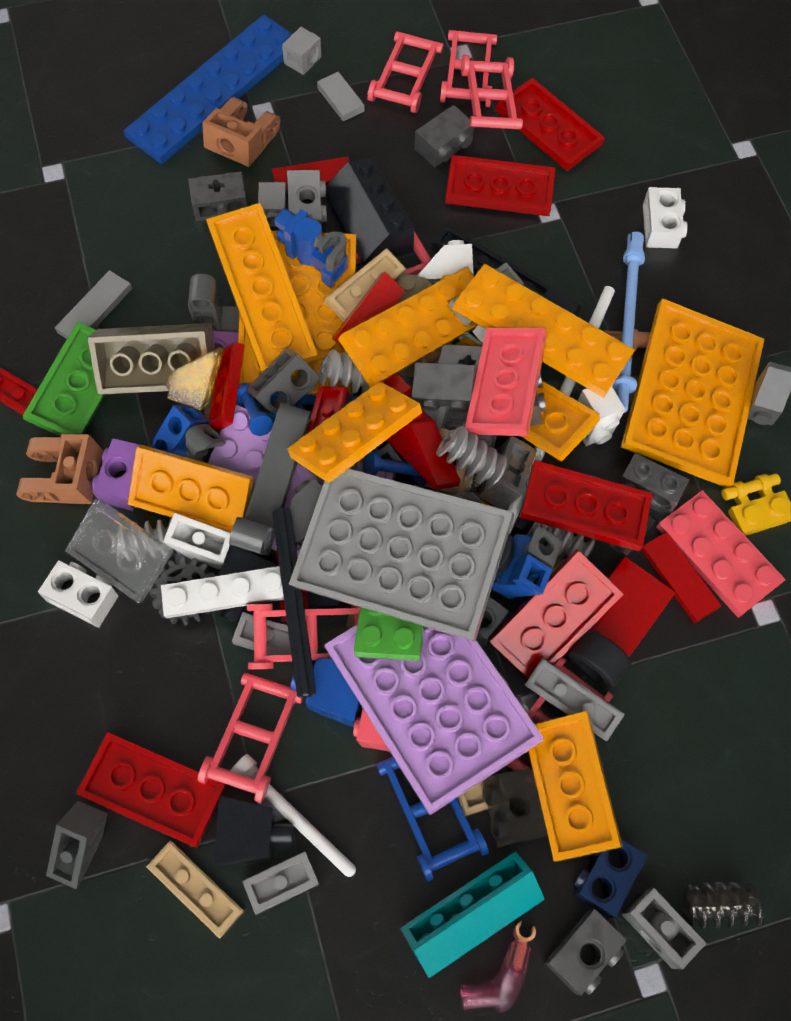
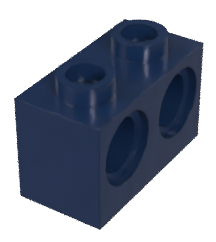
(616, 879)

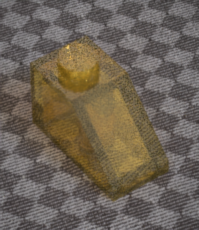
(195, 380)

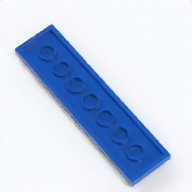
(225, 75)

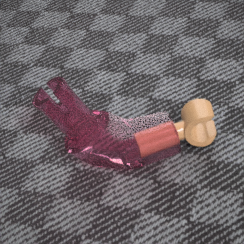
(508, 982)

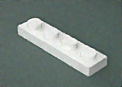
(222, 592)

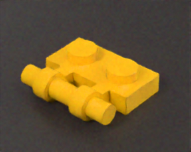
(760, 513)

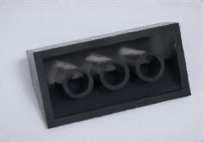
(370, 210)

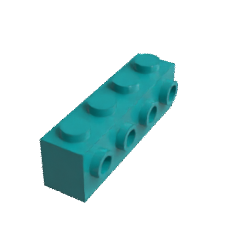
(472, 914)

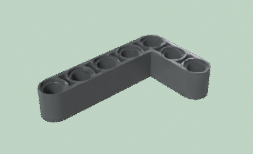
(206, 305)
(273, 482)

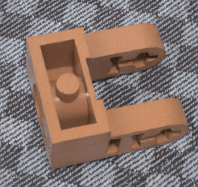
(235, 139)
(77, 464)

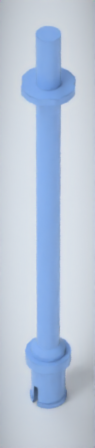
(633, 258)

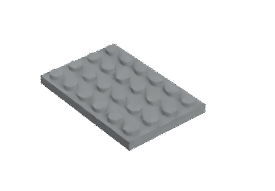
(403, 552)

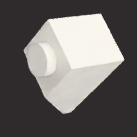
(448, 261)
(198, 540)

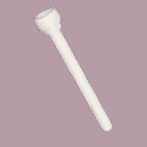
(247, 767)

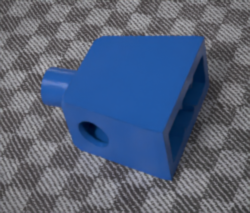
(332, 695)

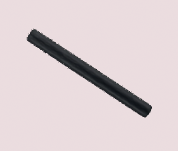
(293, 605)

